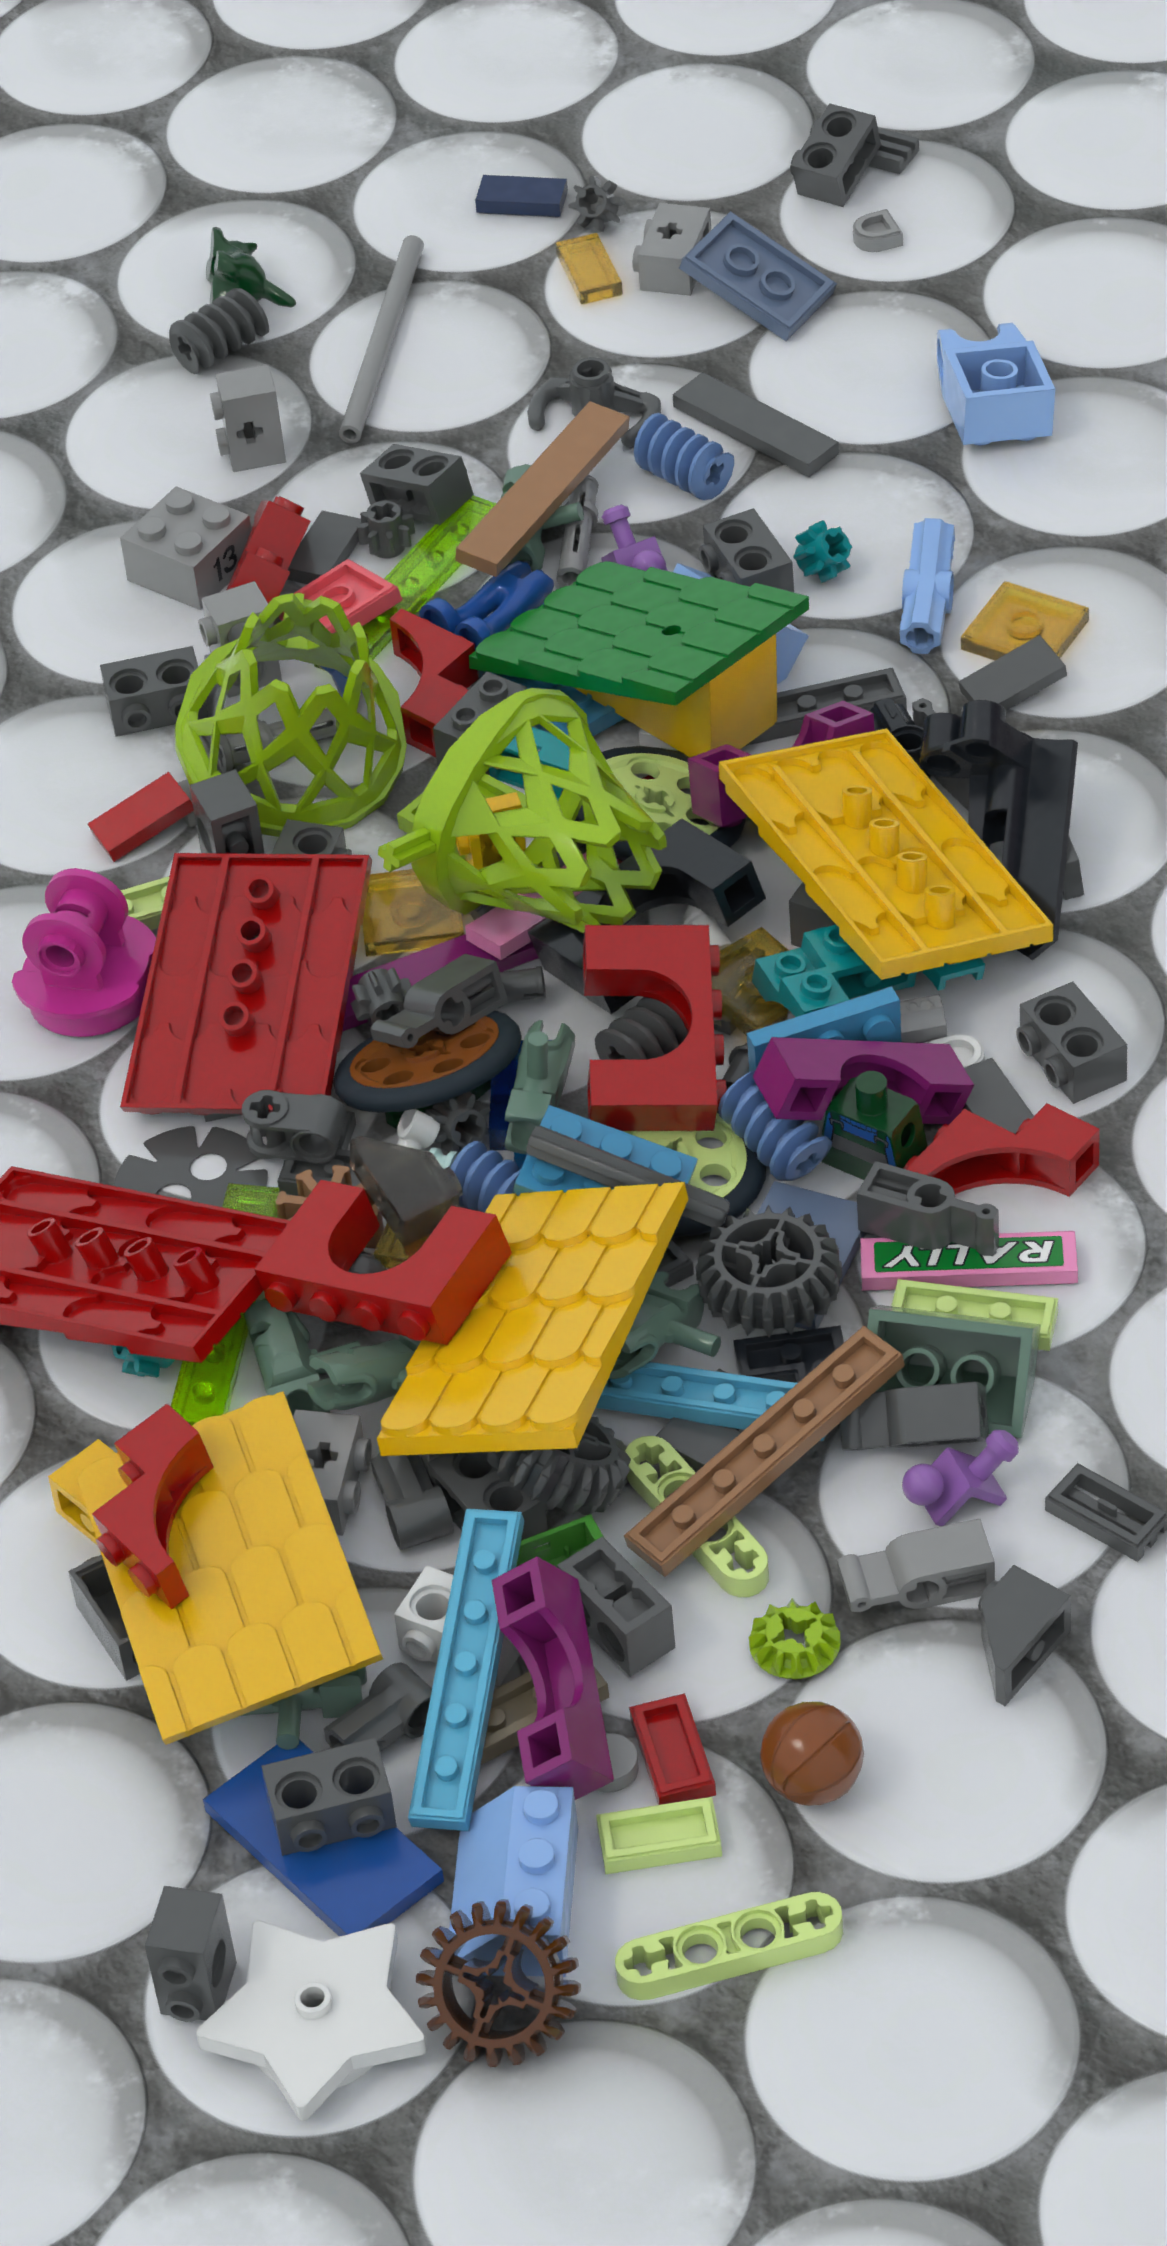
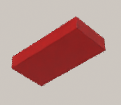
(141, 816)
(672, 1750)

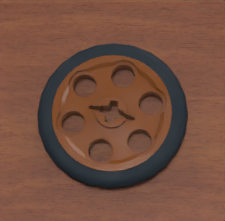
(434, 1070)

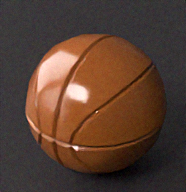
(812, 1753)

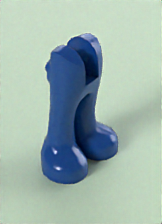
(506, 596)

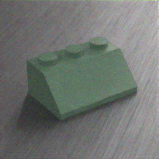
(964, 1349)

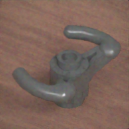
(593, 381)

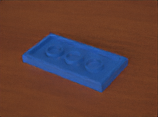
(343, 1883)

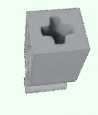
(921, 1568)

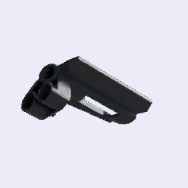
(1015, 795)

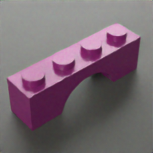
(708, 791)
(805, 1074)
(546, 1623)

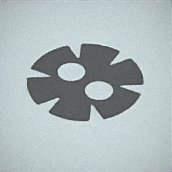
(174, 1155)

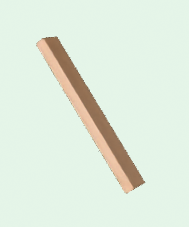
(542, 489)
(764, 1451)

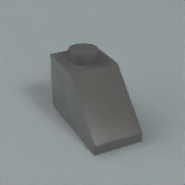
(1020, 1628)

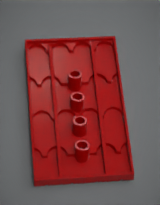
(242, 1011)
(126, 1264)

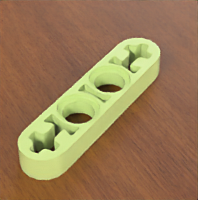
(712, 1555)
(726, 1936)

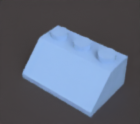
(519, 1852)

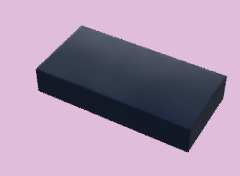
(521, 195)

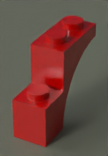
(271, 546)
(444, 671)
(1045, 1152)
(160, 1467)

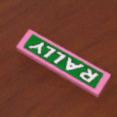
(1019, 1260)

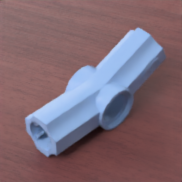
(927, 585)

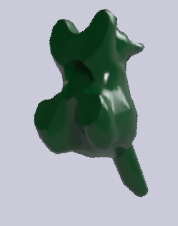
(234, 267)

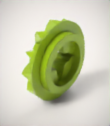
(787, 1657)

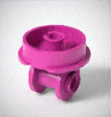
(84, 958)

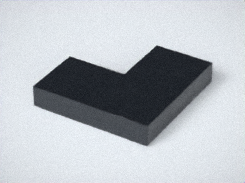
(786, 1355)

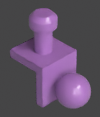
(629, 553)
(959, 1476)

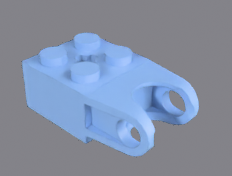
(995, 387)

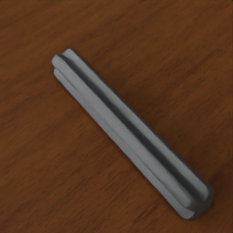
(617, 1171)

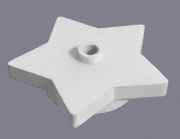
(315, 2012)

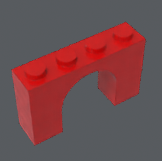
(676, 969)
(416, 1299)

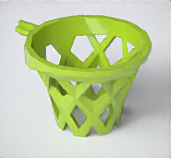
(307, 640)
(457, 808)

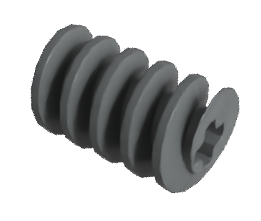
(216, 329)
(642, 1032)

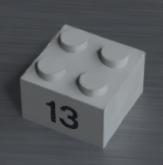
(185, 547)

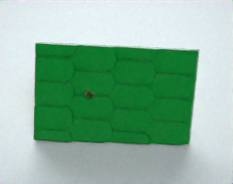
(659, 648)

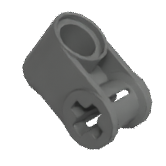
(298, 1127)

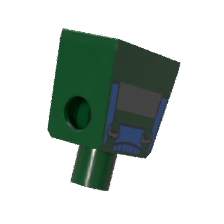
(871, 1126)

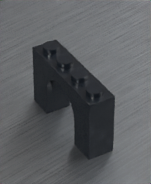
(694, 873)

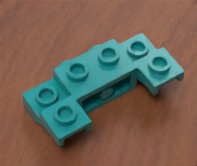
(831, 972)

